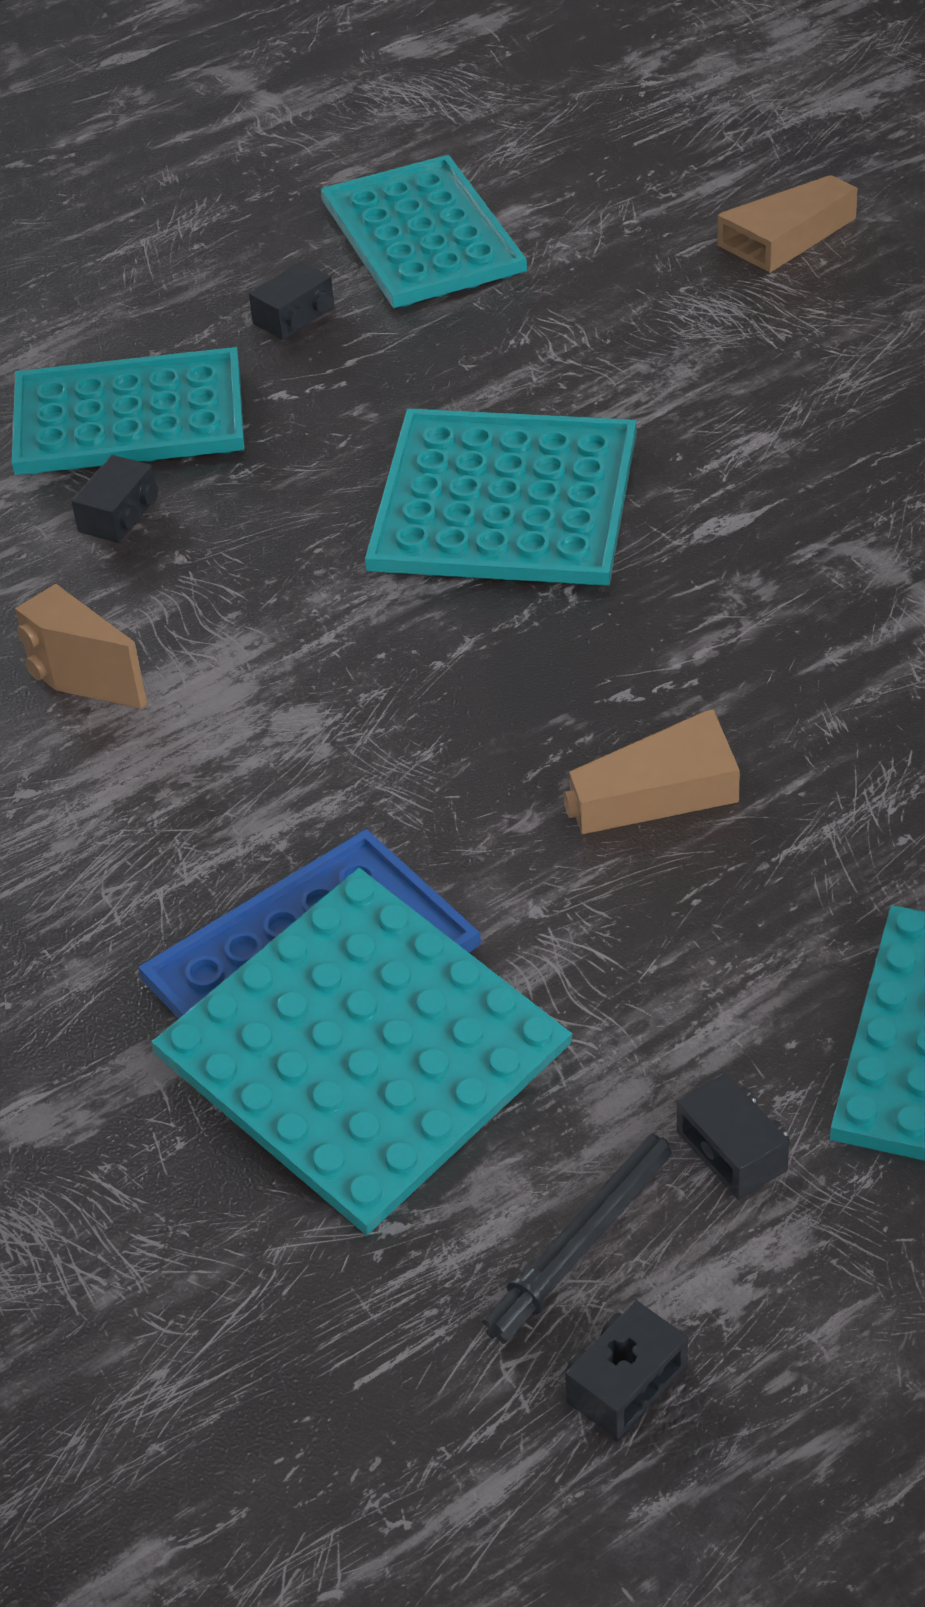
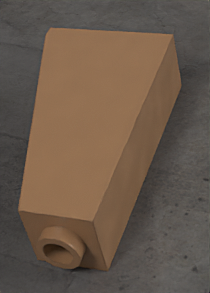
(788, 222)
(656, 777)

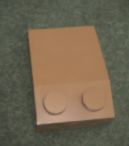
(78, 650)

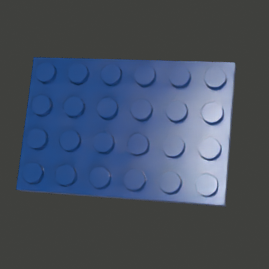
(212, 954)

